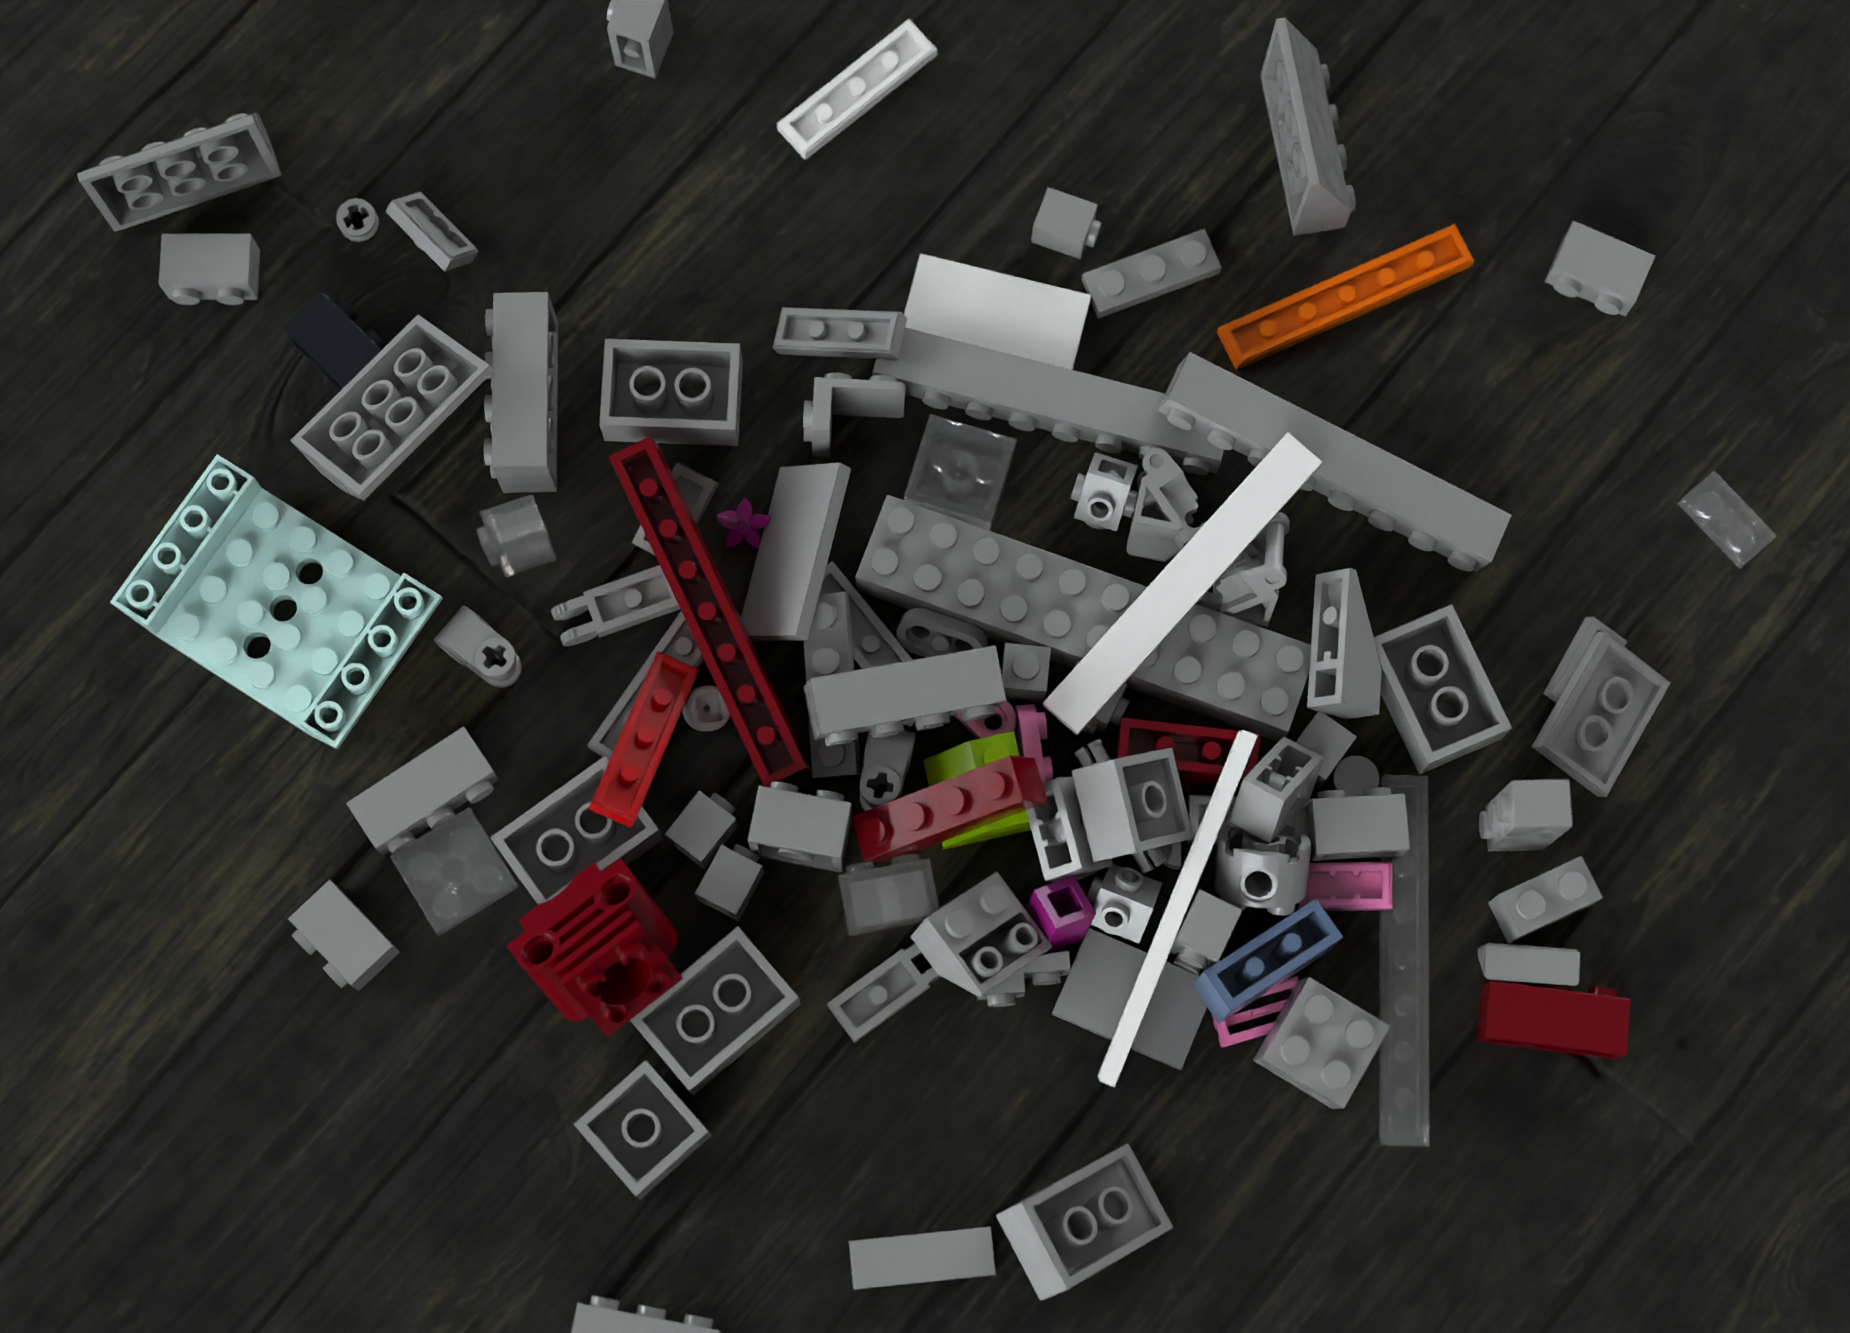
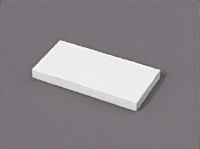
(996, 311)

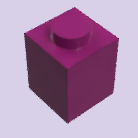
(1061, 912)

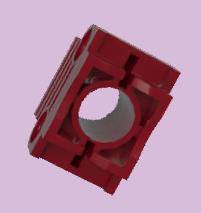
(599, 948)

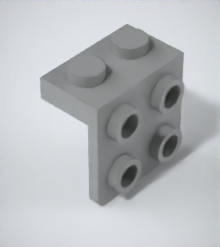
(850, 397)

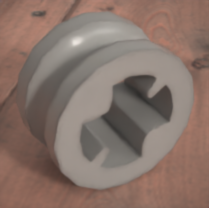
(344, 217)

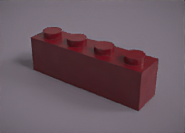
(949, 808)

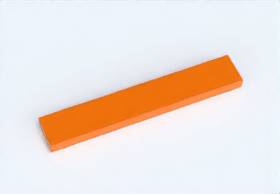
(1345, 297)

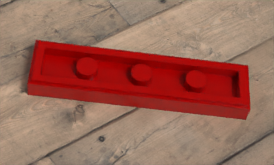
(643, 739)

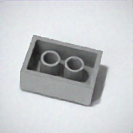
(671, 392)
(1438, 690)
(565, 837)
(716, 1011)

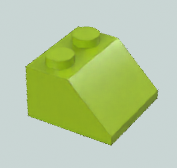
(967, 758)

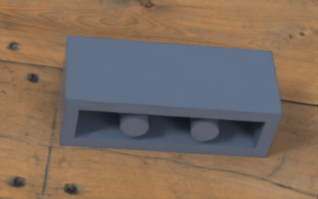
(1267, 961)

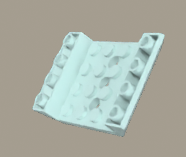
(225, 568)

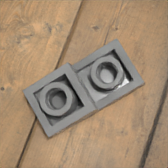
(1043, 971)

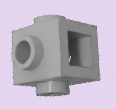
(1105, 492)
(1123, 902)

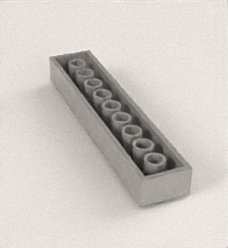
(1054, 602)

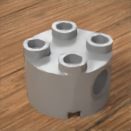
(1262, 872)

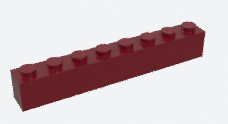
(710, 613)

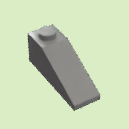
(1343, 651)

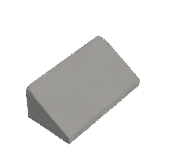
(1530, 964)

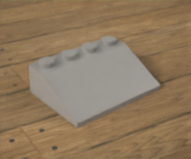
(1305, 133)
(181, 171)
(390, 407)

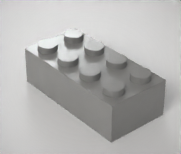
(523, 392)
(904, 693)

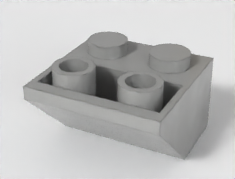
(981, 937)

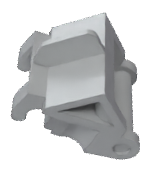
(1162, 509)
(1253, 580)

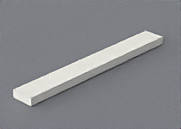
(1182, 583)
(1176, 907)

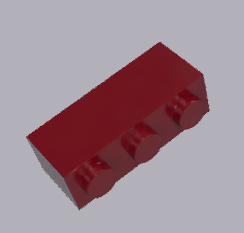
(1196, 749)
(1554, 1018)

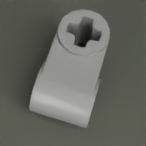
(476, 644)
(886, 764)

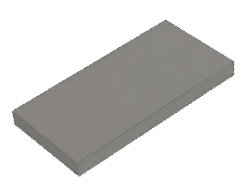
(794, 552)

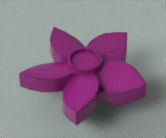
(742, 524)

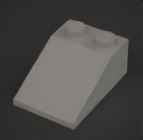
(1084, 1222)

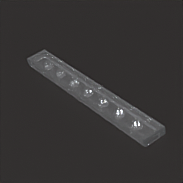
(1406, 979)

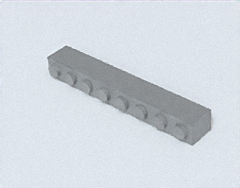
(1044, 398)
(1351, 472)

